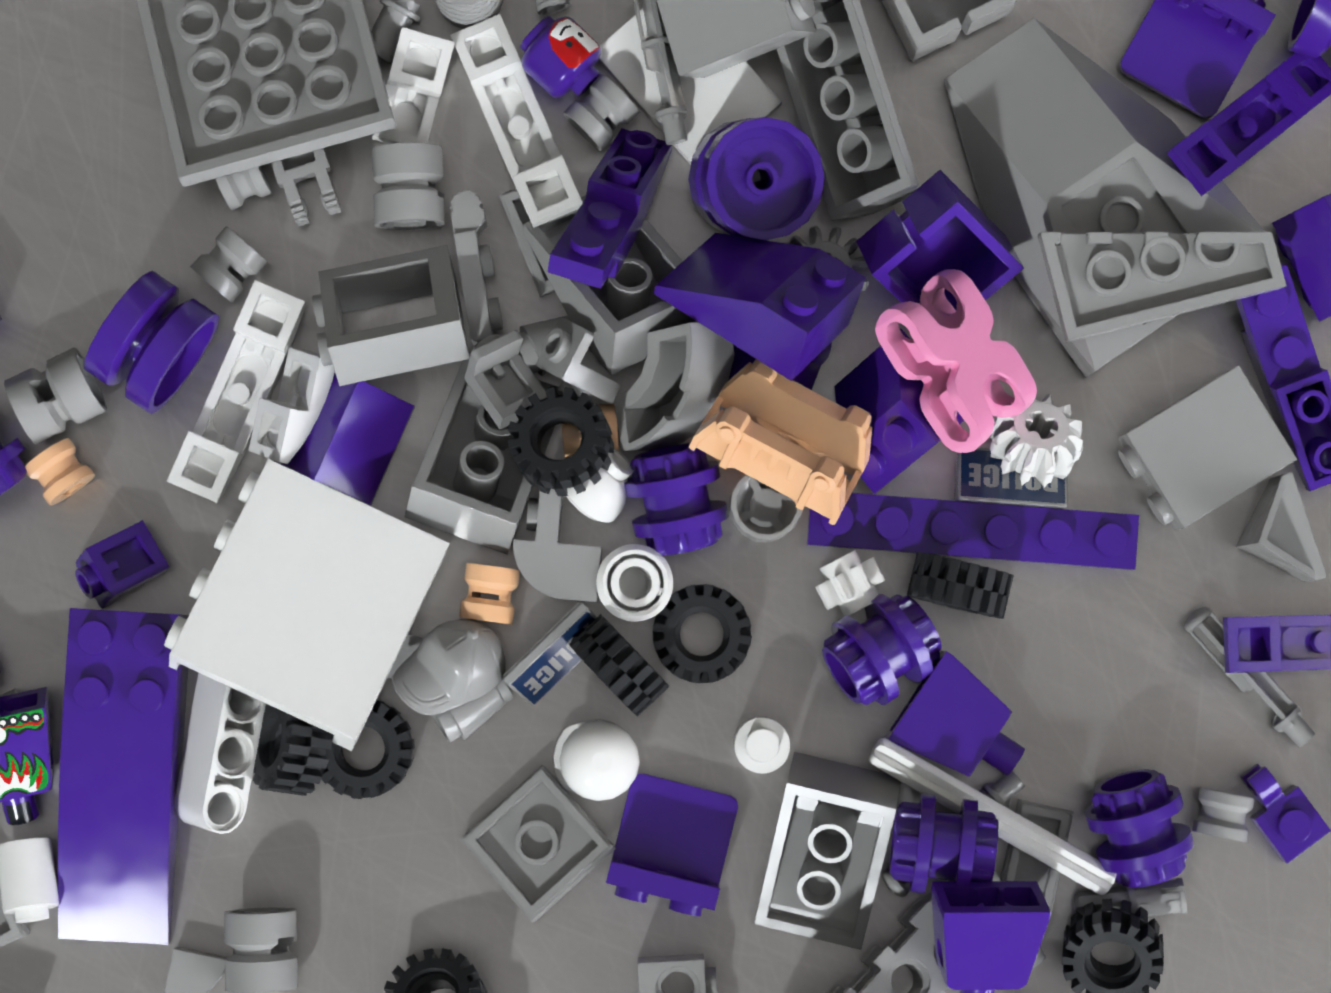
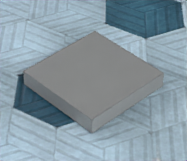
(538, 843)

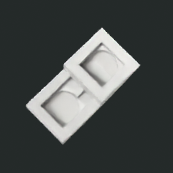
(415, 85)
(286, 422)

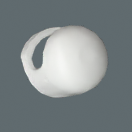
(595, 759)

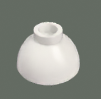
(608, 496)
(634, 582)

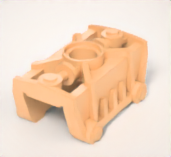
(788, 438)

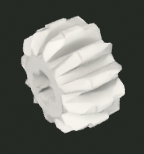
(1038, 442)

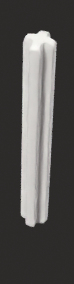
(1012, 826)

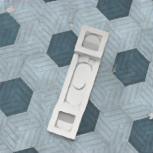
(516, 121)
(247, 374)

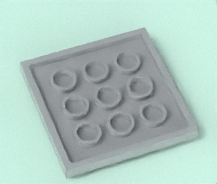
(261, 80)

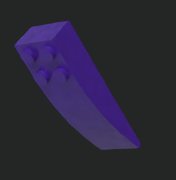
(119, 777)

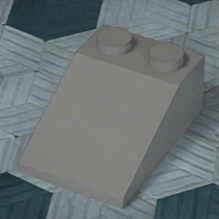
(624, 306)
(469, 475)
(828, 850)

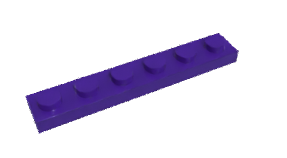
(980, 531)

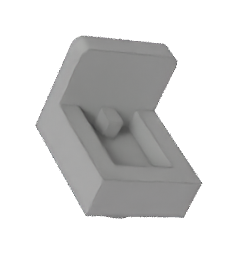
(563, 355)
(502, 377)

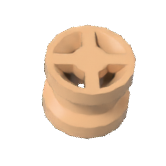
(59, 471)

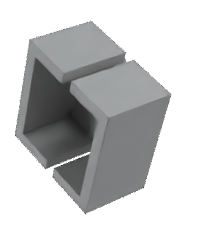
(936, 23)

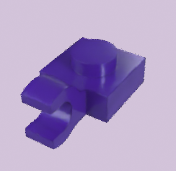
(1286, 818)

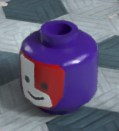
(560, 56)

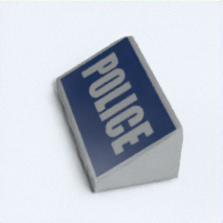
(981, 481)
(550, 657)

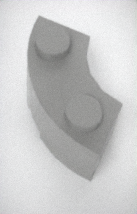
(676, 387)

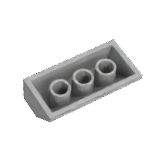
(848, 112)

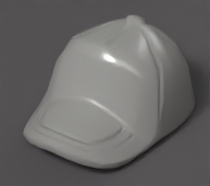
(451, 667)

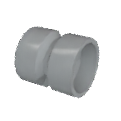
(408, 186)
(75, 393)
(762, 511)
(260, 950)

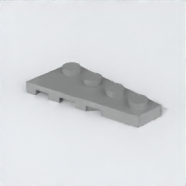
(1138, 278)

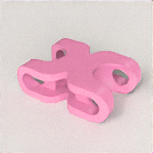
(956, 360)

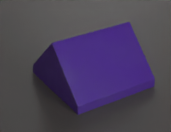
(353, 439)

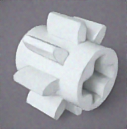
(850, 583)

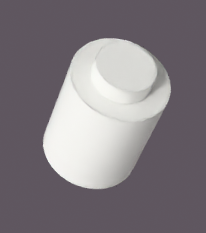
(761, 744)
(28, 879)

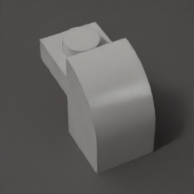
(554, 567)

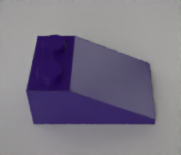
(766, 297)

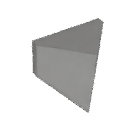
(1282, 532)

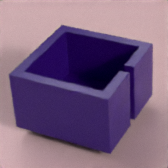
(934, 235)

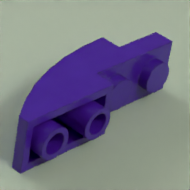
(613, 209)
(1291, 377)

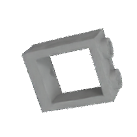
(396, 346)

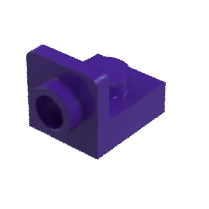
(119, 564)

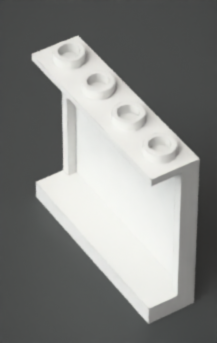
(307, 601)

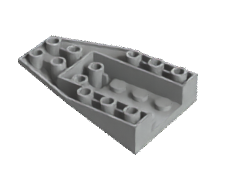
(1074, 154)

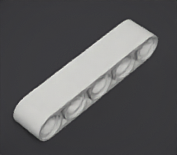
(221, 777)

